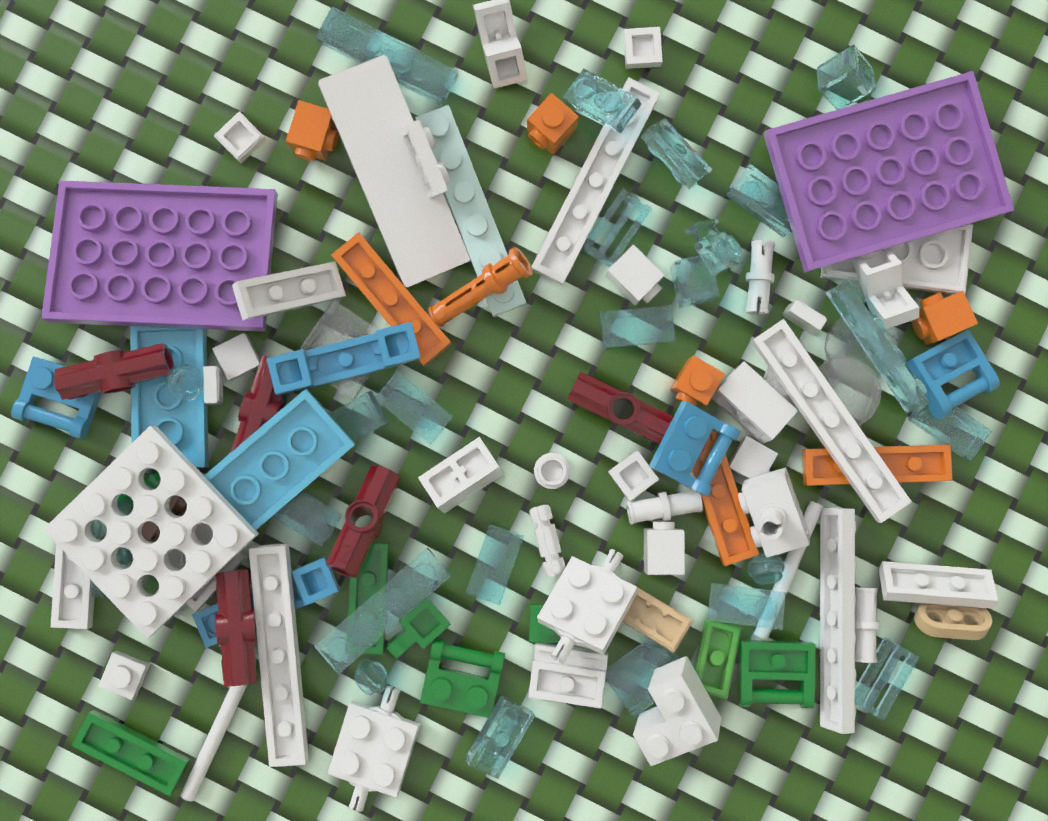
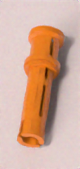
(492, 280)

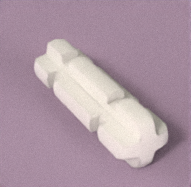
(547, 540)

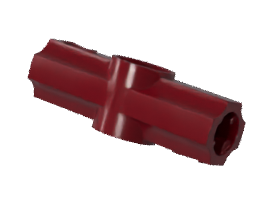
(113, 371)
(600, 398)
(258, 404)
(356, 541)
(236, 628)

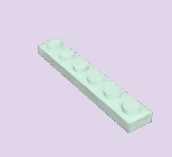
(470, 205)

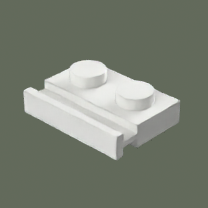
(575, 682)

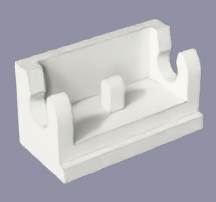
(754, 403)
(461, 475)

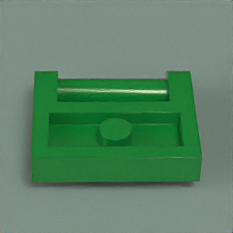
(776, 662)
(460, 689)

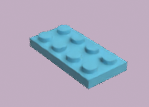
(151, 403)
(280, 459)

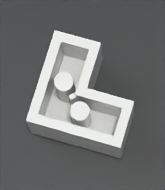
(682, 717)

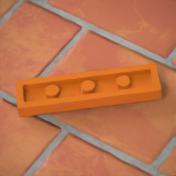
(389, 295)
(906, 464)
(724, 512)

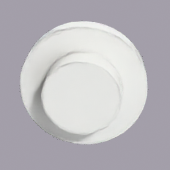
(552, 470)

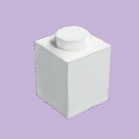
(635, 276)
(664, 549)

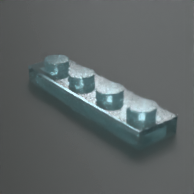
(411, 67)
(885, 357)
(382, 610)

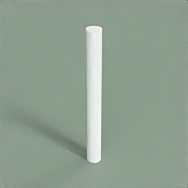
(792, 560)
(212, 742)

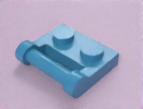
(948, 362)
(40, 383)
(684, 444)

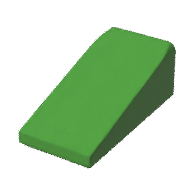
(717, 658)

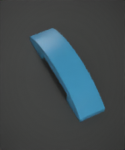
(343, 359)
(309, 585)

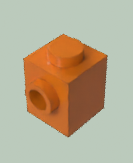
(551, 124)
(312, 132)
(943, 317)
(696, 382)

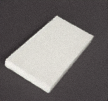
(928, 264)

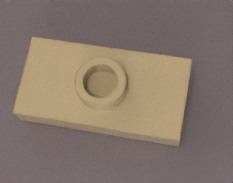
(657, 621)

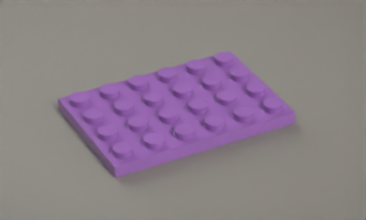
(888, 171)
(157, 254)

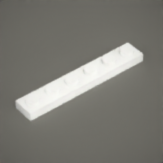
(592, 190)
(831, 421)
(837, 619)
(278, 654)

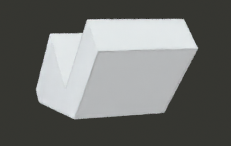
(500, 43)
(882, 287)

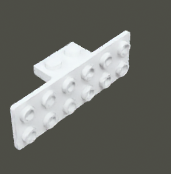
(395, 169)

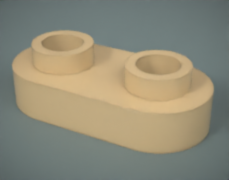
(952, 621)

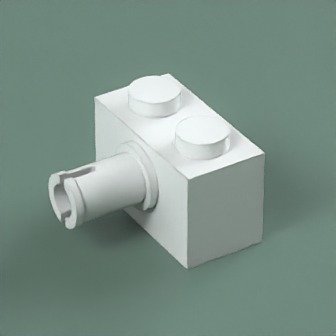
(774, 512)

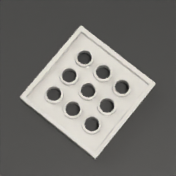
(98, 557)

